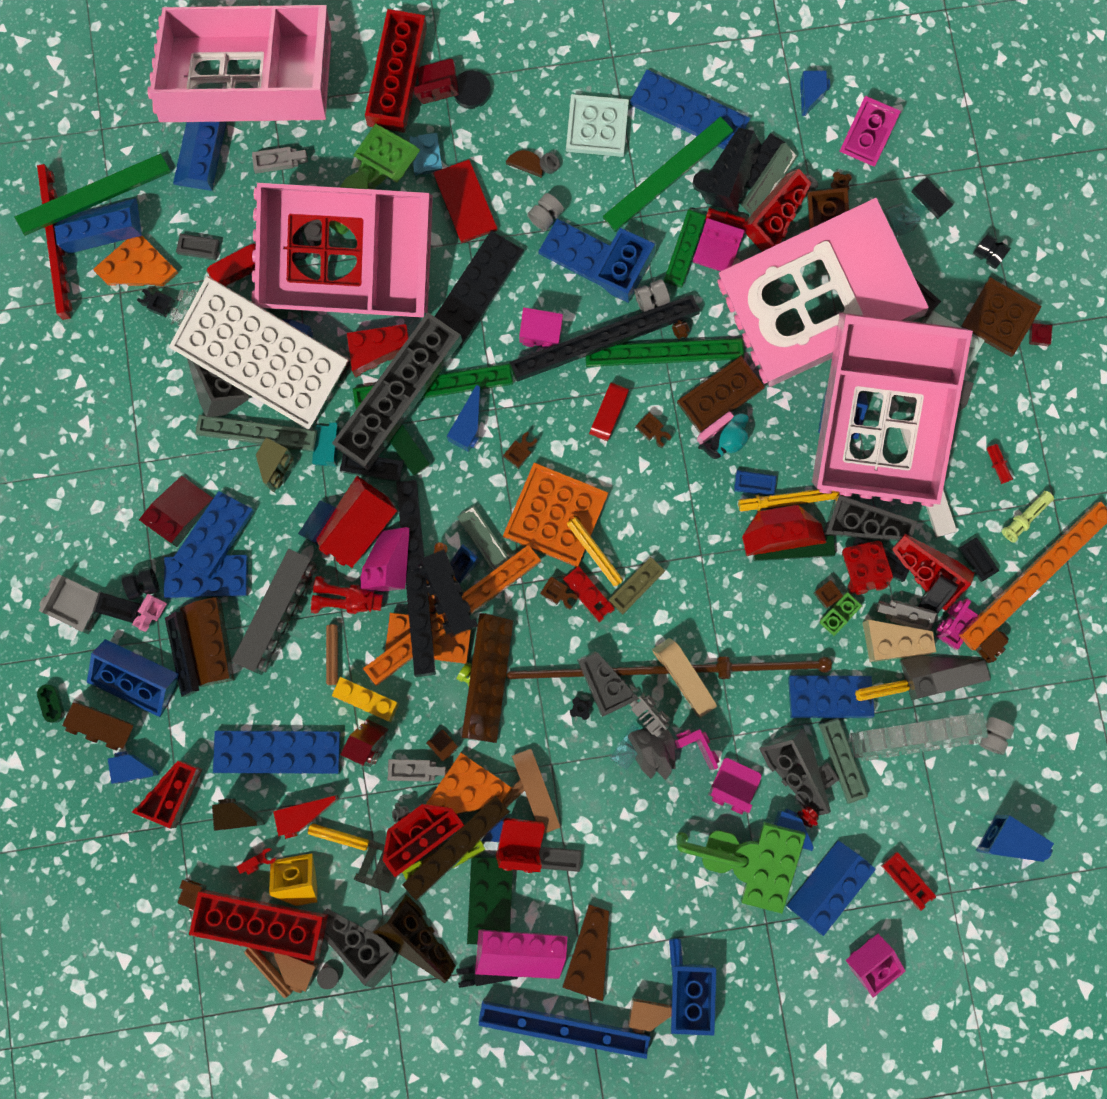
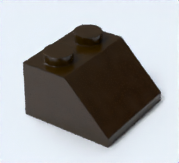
(233, 814)

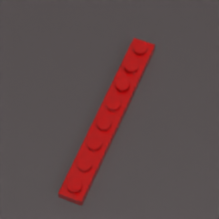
(57, 266)

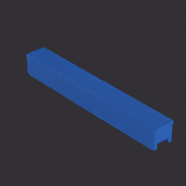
(563, 1029)

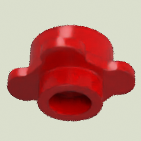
(808, 817)

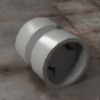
(546, 210)
(656, 290)
(998, 733)

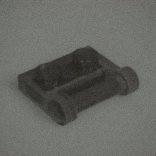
(382, 877)

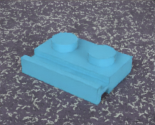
(428, 158)

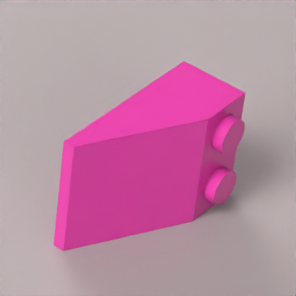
(870, 131)
(387, 562)

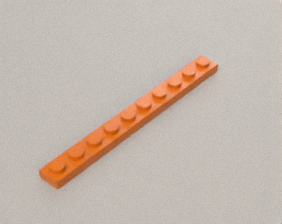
(1034, 576)
(476, 597)

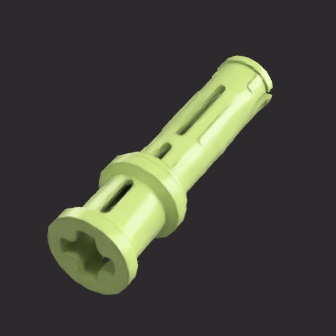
(1022, 522)

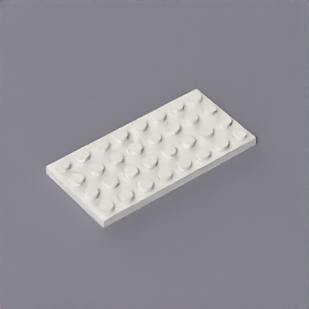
(258, 353)

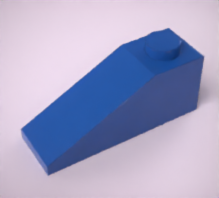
(466, 427)

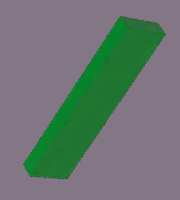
(684, 248)

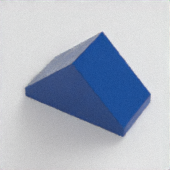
(463, 563)

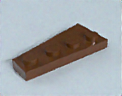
(588, 960)

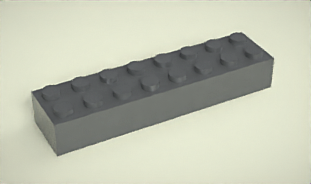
(397, 391)

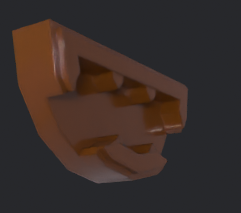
(525, 161)

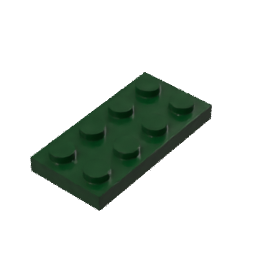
(488, 898)

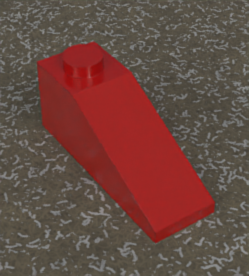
(298, 817)

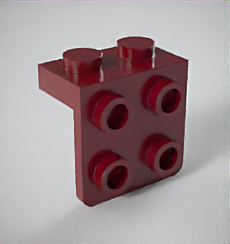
(437, 81)

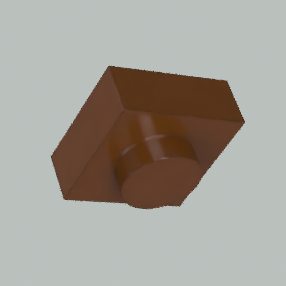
(828, 594)

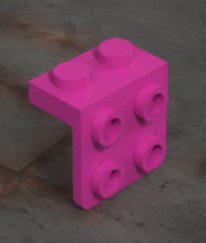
(959, 618)
(687, 737)
(735, 786)

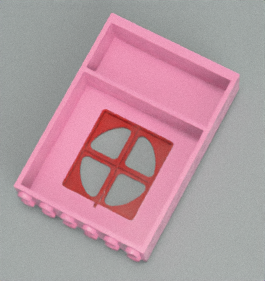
(390, 249)

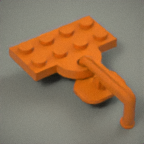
(445, 648)

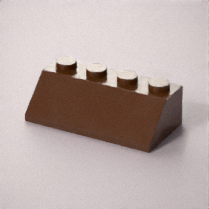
(208, 641)

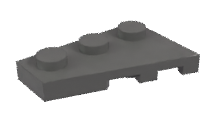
(605, 685)

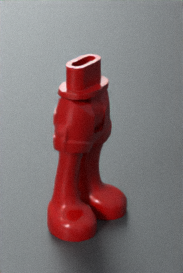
(355, 599)

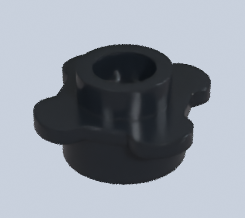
(584, 714)

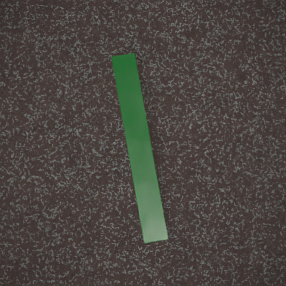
(668, 174)
(92, 194)
(667, 352)
(456, 382)

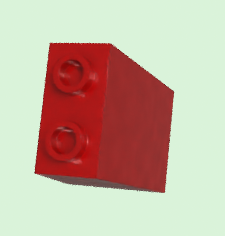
(355, 522)

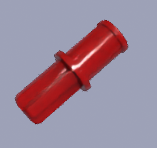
(725, 217)
(999, 463)

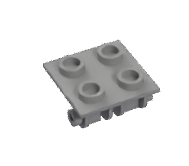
(647, 703)

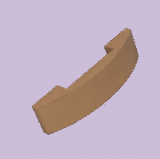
(536, 790)

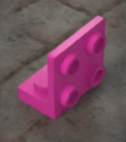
(718, 245)

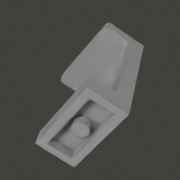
(70, 604)

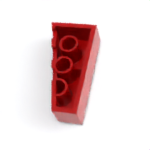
(772, 217)

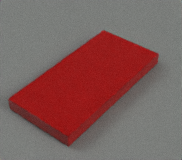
(465, 201)

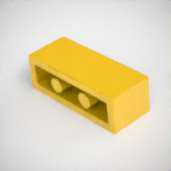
(365, 699)

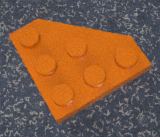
(136, 265)
(468, 787)

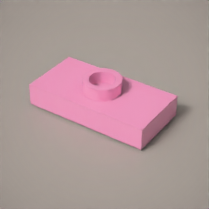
(714, 428)

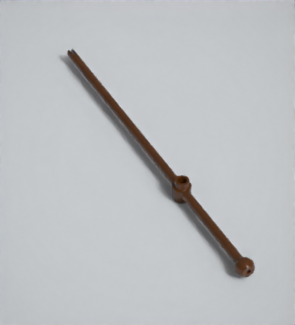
(723, 669)

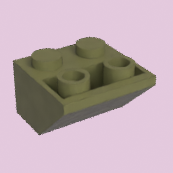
(273, 463)

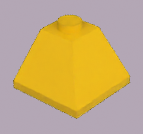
(294, 880)

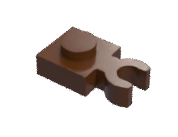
(651, 427)
(519, 452)
(556, 591)

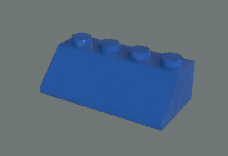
(199, 154)
(99, 226)
(131, 677)
(830, 887)

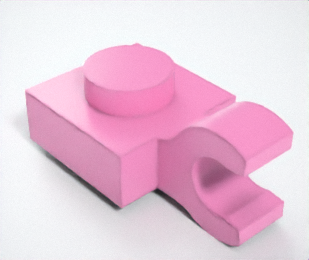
(150, 609)

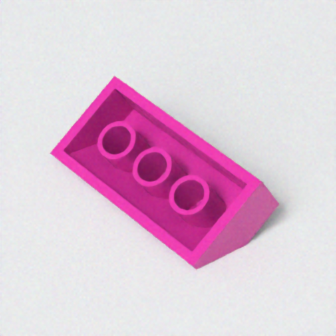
(520, 954)

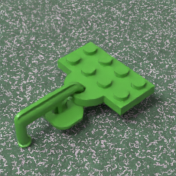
(381, 157)
(768, 867)

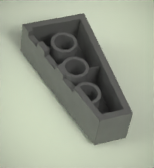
(861, 520)

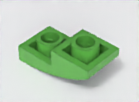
(840, 613)

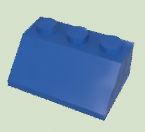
(624, 264)
(693, 999)

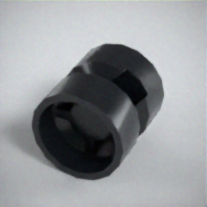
(991, 250)
(133, 586)

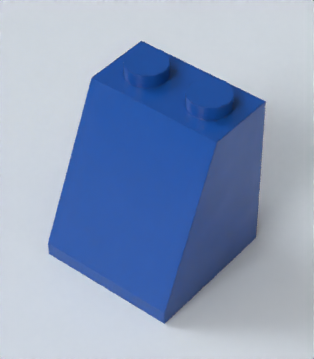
(1014, 839)

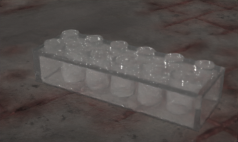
(925, 735)

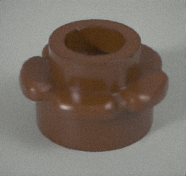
(680, 329)

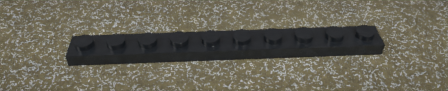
(604, 338)
(416, 584)

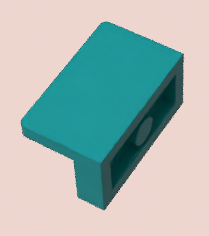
(325, 452)

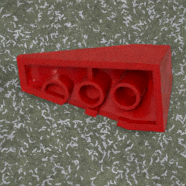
(928, 564)

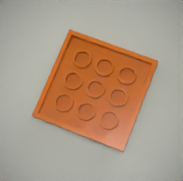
(545, 509)

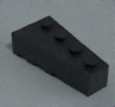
(731, 171)
(447, 594)

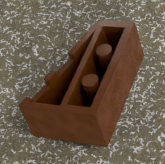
(97, 725)

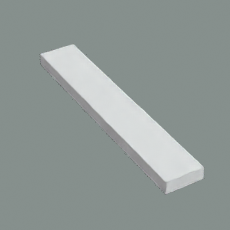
(939, 514)

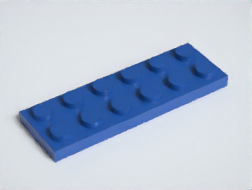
(683, 106)
(277, 752)

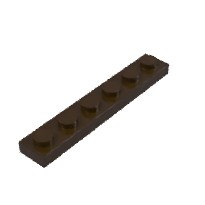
(456, 848)

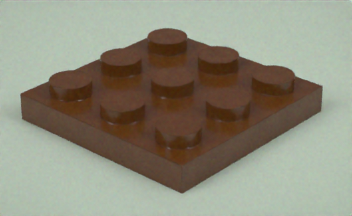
(1001, 317)

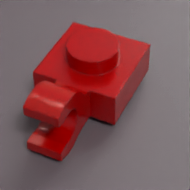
(252, 864)

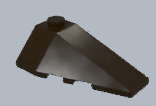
(413, 939)

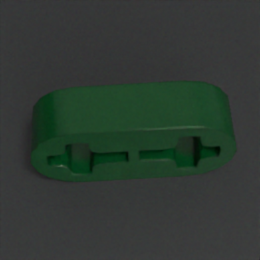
(45, 704)

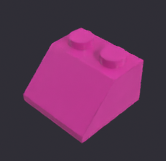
(540, 328)
(875, 965)

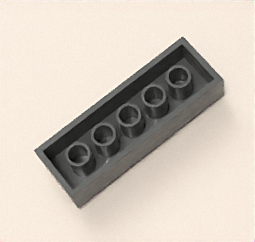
(275, 612)

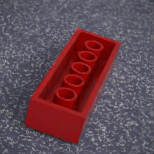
(396, 70)
(258, 925)

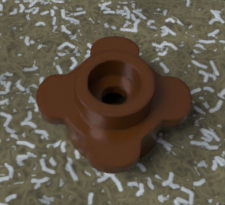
(840, 177)

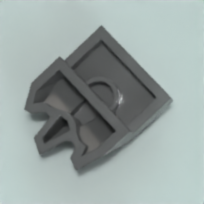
(654, 752)

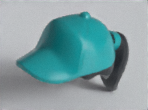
(729, 439)

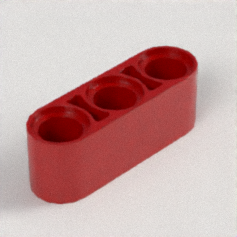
(233, 266)
(609, 411)

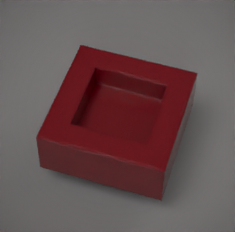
(1040, 334)

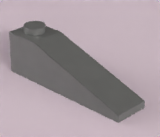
(215, 394)
(941, 674)
(796, 764)
(360, 949)

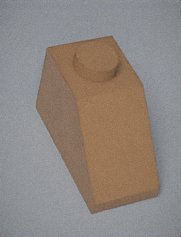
(296, 971)
(647, 1015)

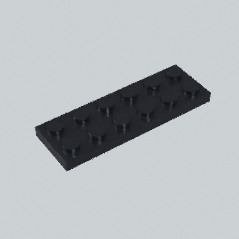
(479, 285)

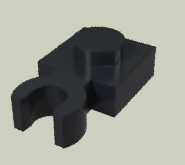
(157, 303)

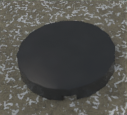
(472, 89)

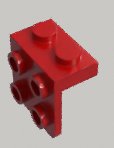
(867, 567)
(520, 845)

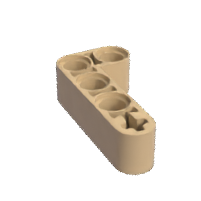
(685, 677)

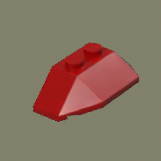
(782, 530)
(418, 835)

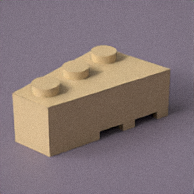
(894, 641)

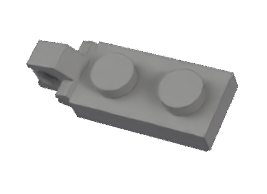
(278, 159)
(907, 614)
(413, 770)

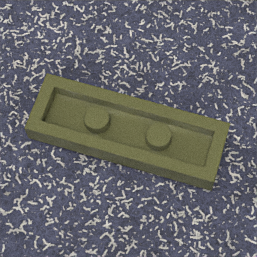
(636, 585)

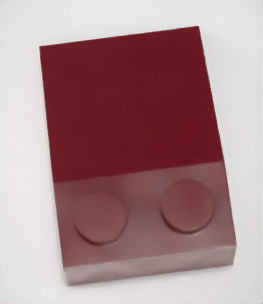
(176, 510)

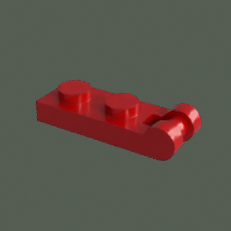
(588, 593)
(908, 880)

